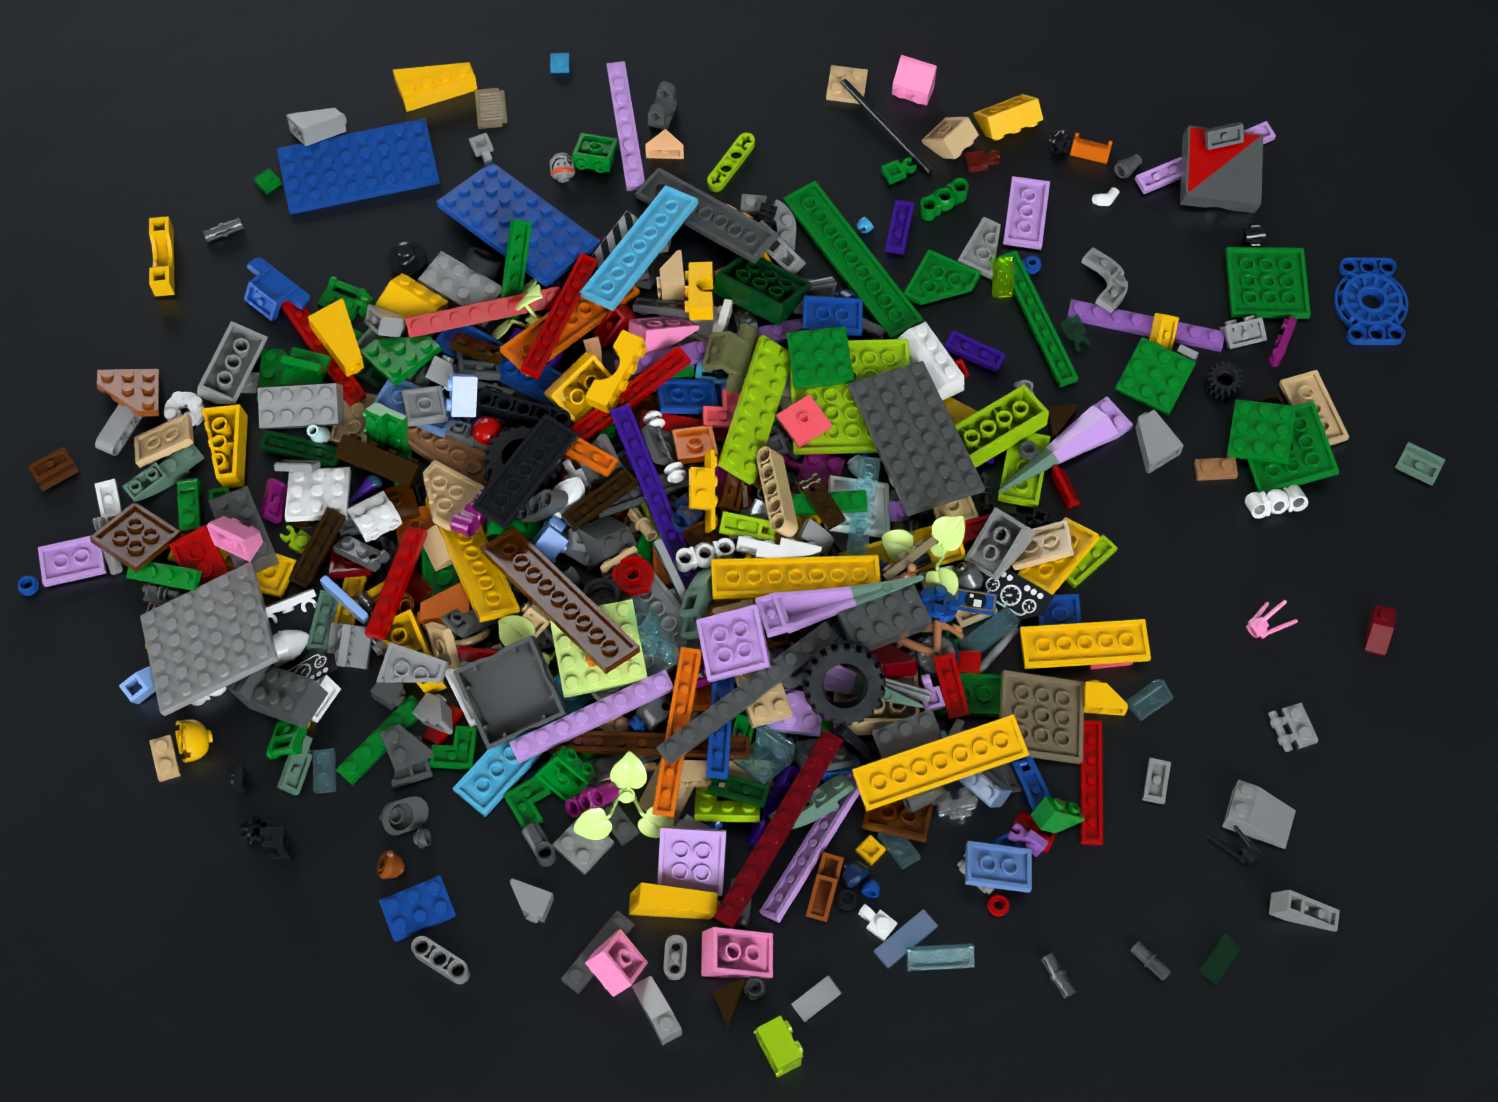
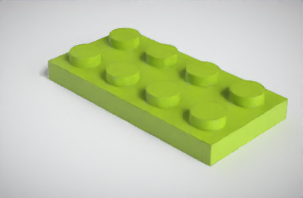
(1027, 492)

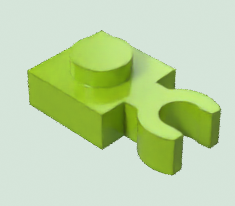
(297, 541)

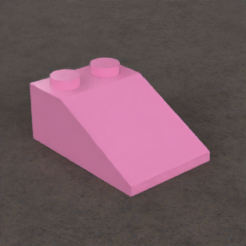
(661, 331)
(736, 953)

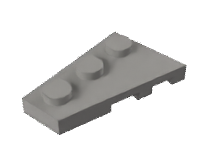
(982, 248)
(410, 666)

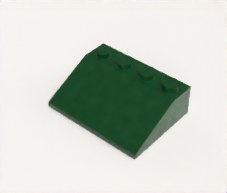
(761, 288)

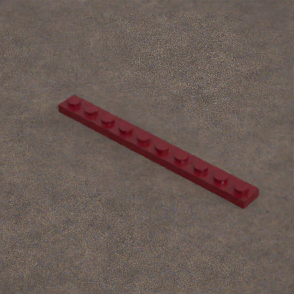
(778, 829)

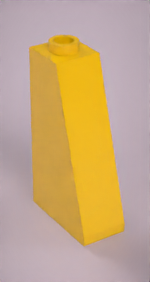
(337, 336)
(672, 902)

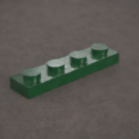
(298, 448)

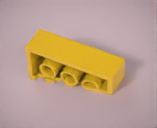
(433, 83)
(227, 440)
(408, 633)

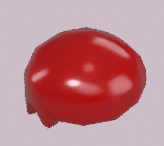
(486, 429)

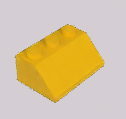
(1009, 116)
(410, 298)
(572, 386)

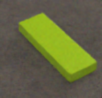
(1094, 558)

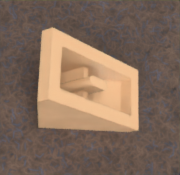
(665, 147)

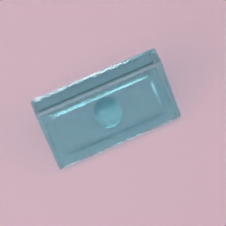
(1149, 699)

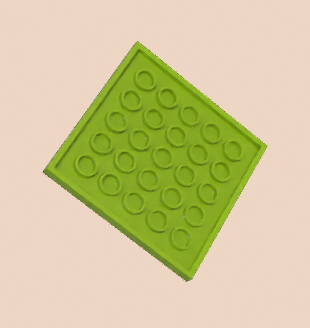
(848, 429)

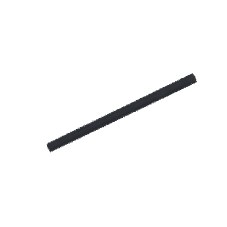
(886, 125)

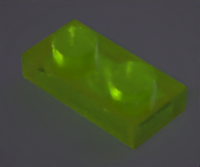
(1003, 277)

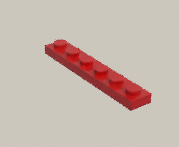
(395, 583)

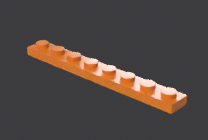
(679, 716)

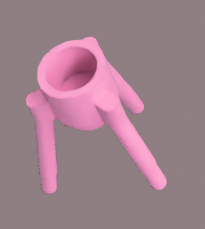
(1258, 626)

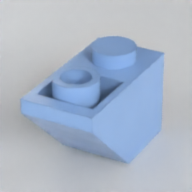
(139, 685)

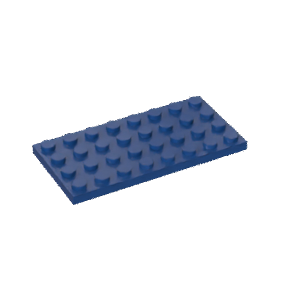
(358, 166)
(494, 197)

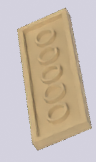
(773, 705)

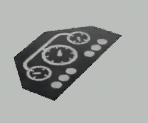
(1017, 594)
(313, 664)

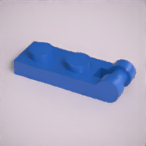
(1030, 781)

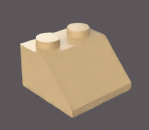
(951, 137)
(671, 280)

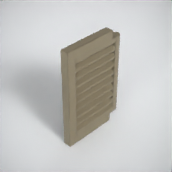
(490, 108)

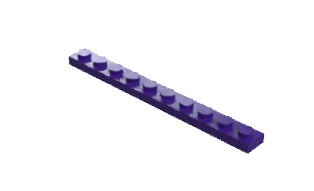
(650, 486)

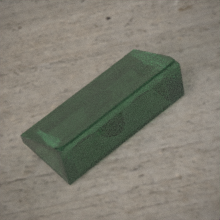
(1220, 959)

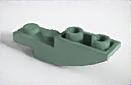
(162, 476)
(696, 603)
(824, 800)

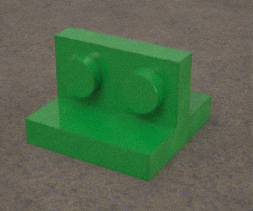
(304, 367)

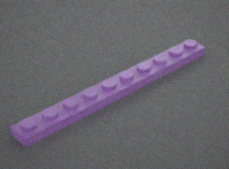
(697, 350)

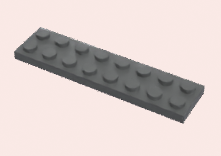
(714, 218)

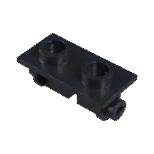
(388, 545)

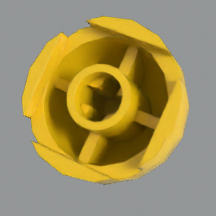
(192, 739)

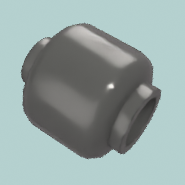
(969, 576)

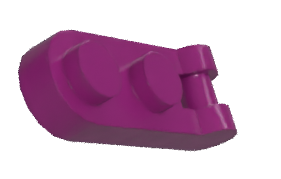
(1282, 341)

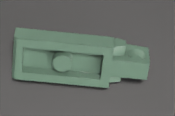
(296, 769)

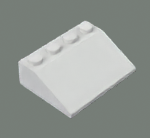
(927, 348)

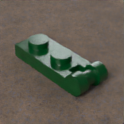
(740, 790)

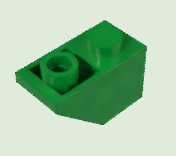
(1056, 815)

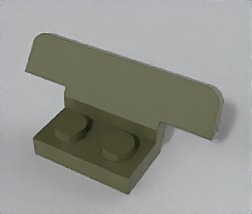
(731, 354)

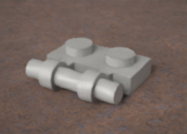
(1298, 725)

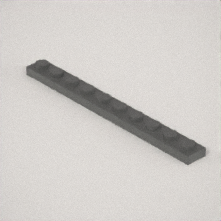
(636, 497)
(745, 694)

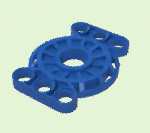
(1377, 284)

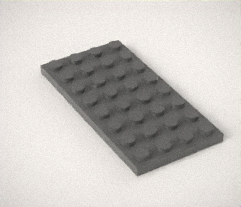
(915, 438)

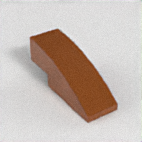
(825, 886)

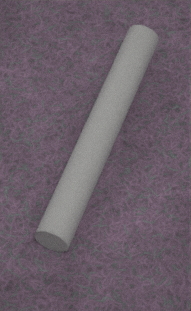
(997, 650)

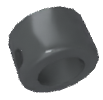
(655, 713)

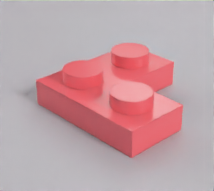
(721, 416)

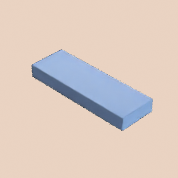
(345, 600)

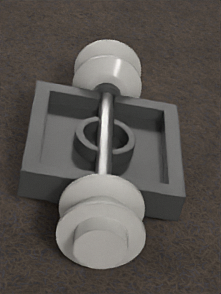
(662, 446)

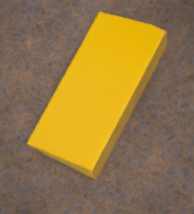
(1164, 330)

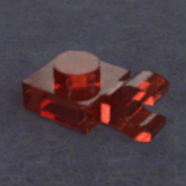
(978, 161)

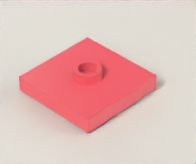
(804, 421)

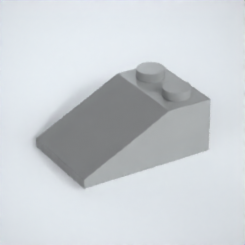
(999, 544)
(1259, 814)

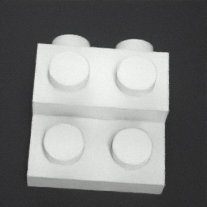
(375, 516)

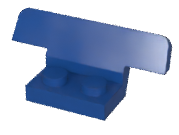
(271, 289)

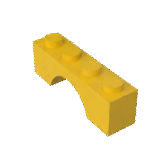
(162, 272)
(605, 393)

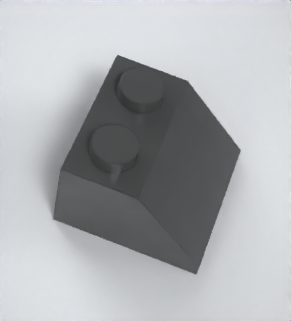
(605, 538)

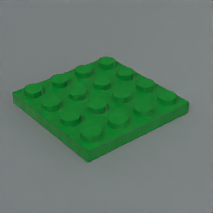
(1267, 282)
(1309, 455)

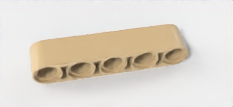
(777, 492)
(694, 774)

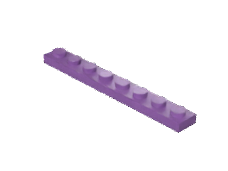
(1142, 325)

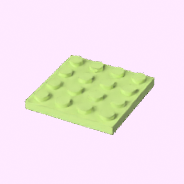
(581, 679)

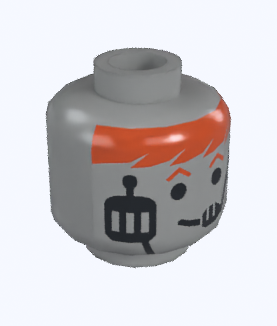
(562, 167)

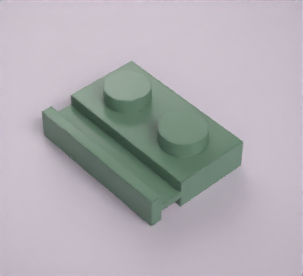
(1420, 463)

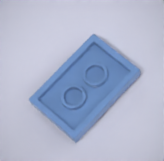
(998, 866)

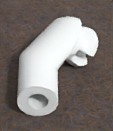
(1105, 199)

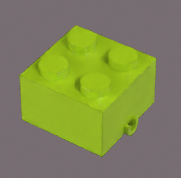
(778, 1045)

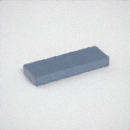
(907, 936)

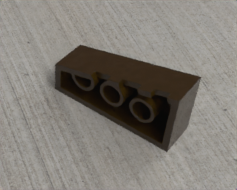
(378, 461)

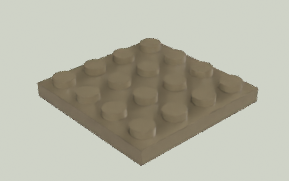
(1047, 714)

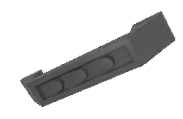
(468, 624)

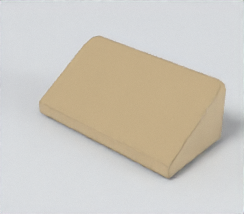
(436, 549)

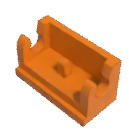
(1090, 150)

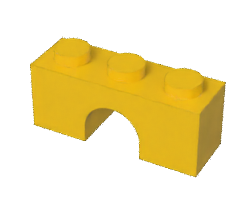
(699, 302)

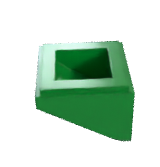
(645, 549)

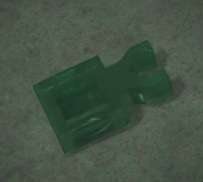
(1074, 330)

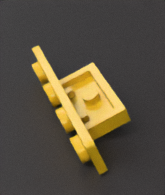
(702, 490)

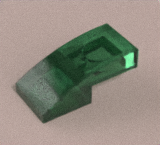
(371, 375)

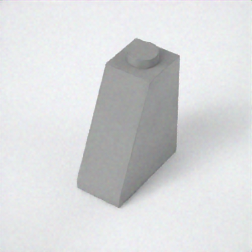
(316, 125)
(1156, 441)

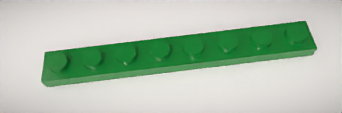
(1041, 324)

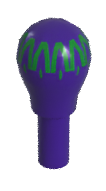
(371, 484)

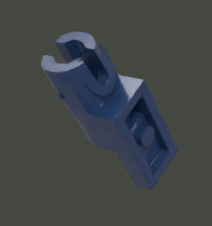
(683, 516)

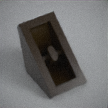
(1059, 418)
(728, 998)

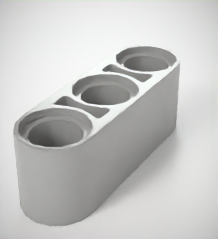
(117, 430)
(433, 952)

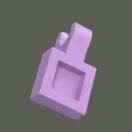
(936, 701)

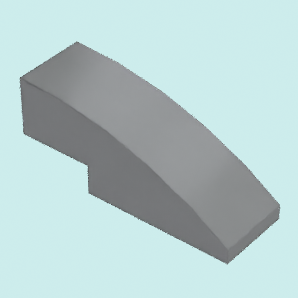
(784, 255)

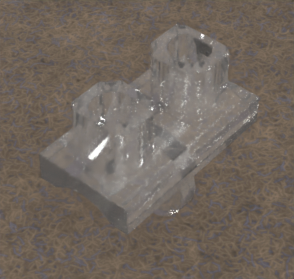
(960, 807)

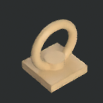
(445, 645)

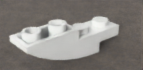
(768, 549)

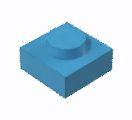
(559, 62)

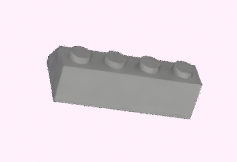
(231, 365)

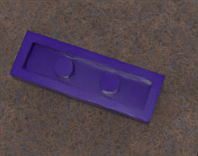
(899, 227)
(975, 351)

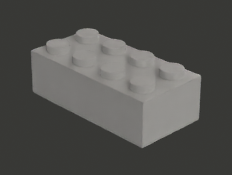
(458, 283)
(301, 406)

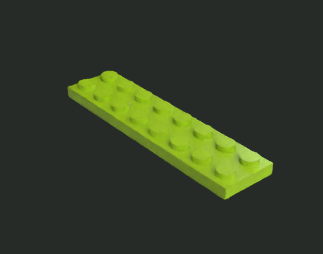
(755, 409)

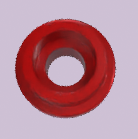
(998, 899)

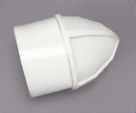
(574, 489)
(289, 645)

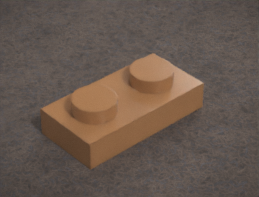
(1215, 469)

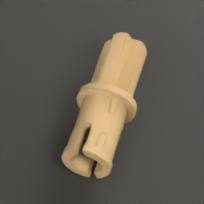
(642, 524)

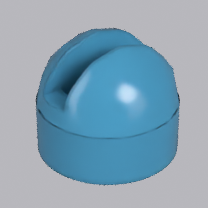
(864, 225)

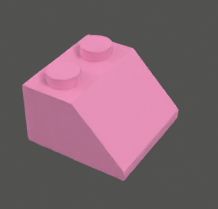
(914, 80)
(235, 537)
(616, 963)

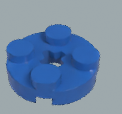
(946, 604)

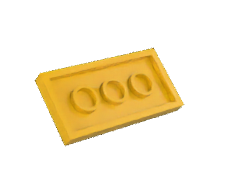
(1052, 574)

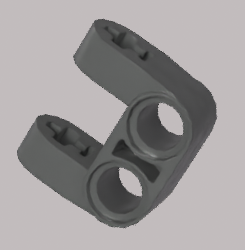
(663, 107)

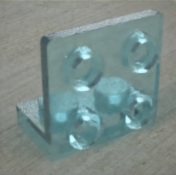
(653, 642)
(768, 755)

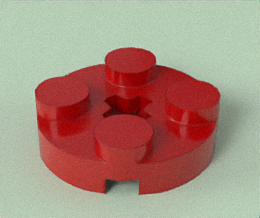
(641, 568)

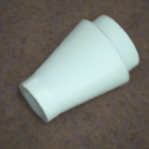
(318, 433)

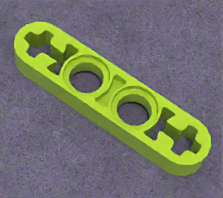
(733, 163)

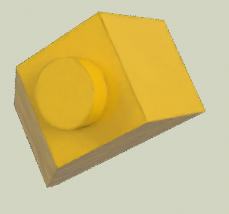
(1102, 699)

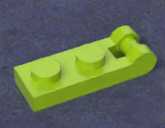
(742, 525)

